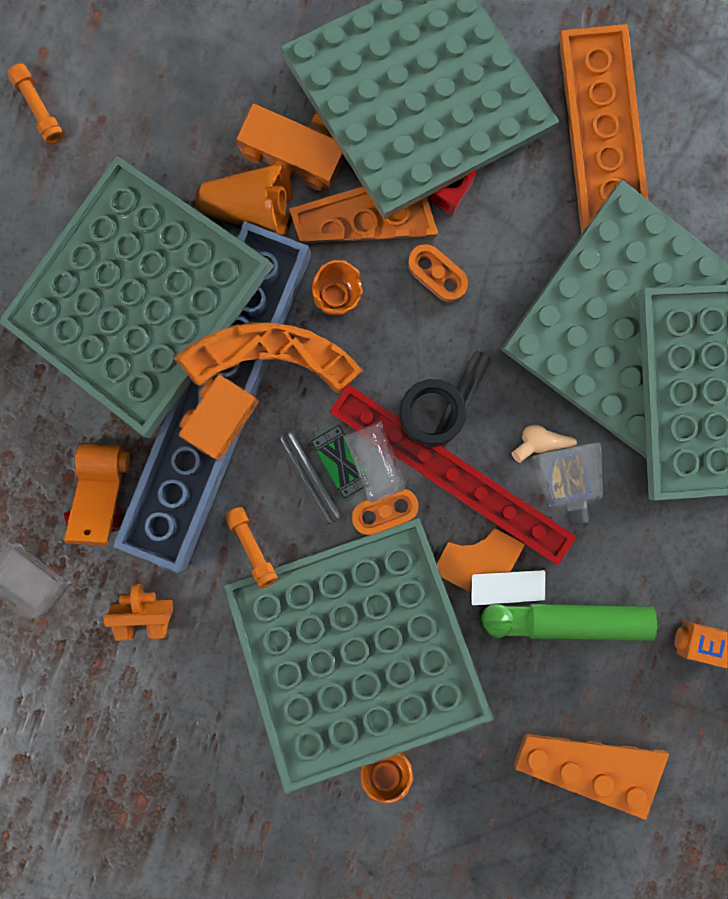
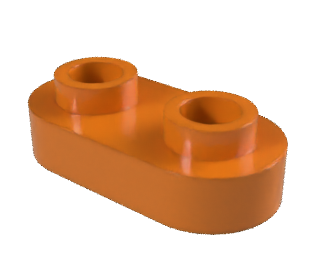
(441, 271)
(385, 512)

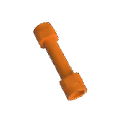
(24, 82)
(239, 523)

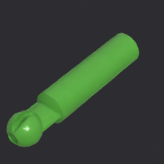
(571, 622)

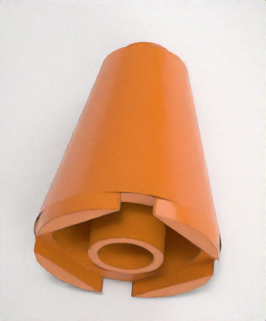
(250, 197)

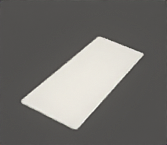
(508, 587)

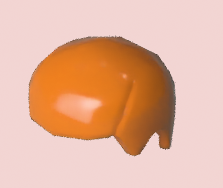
(336, 288)
(387, 779)

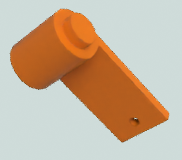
(97, 492)

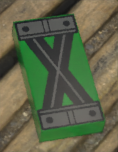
(338, 461)

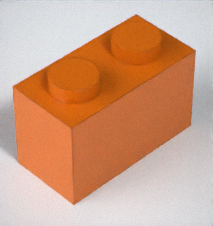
(217, 417)

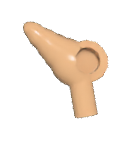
(540, 440)

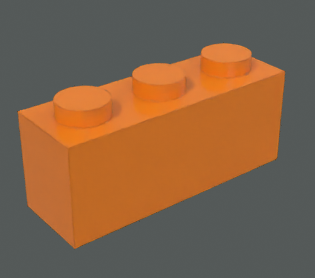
(297, 148)

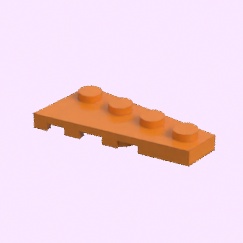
(356, 218)
(606, 773)

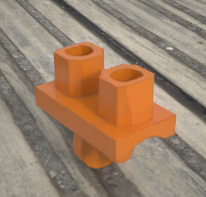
(139, 609)

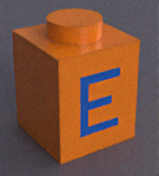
(702, 644)

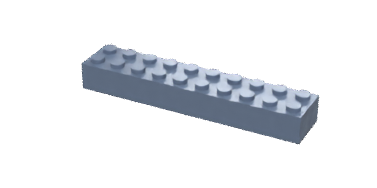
(178, 476)

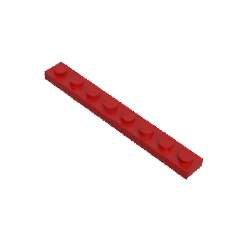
(459, 479)

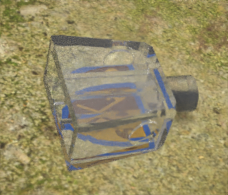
(571, 478)

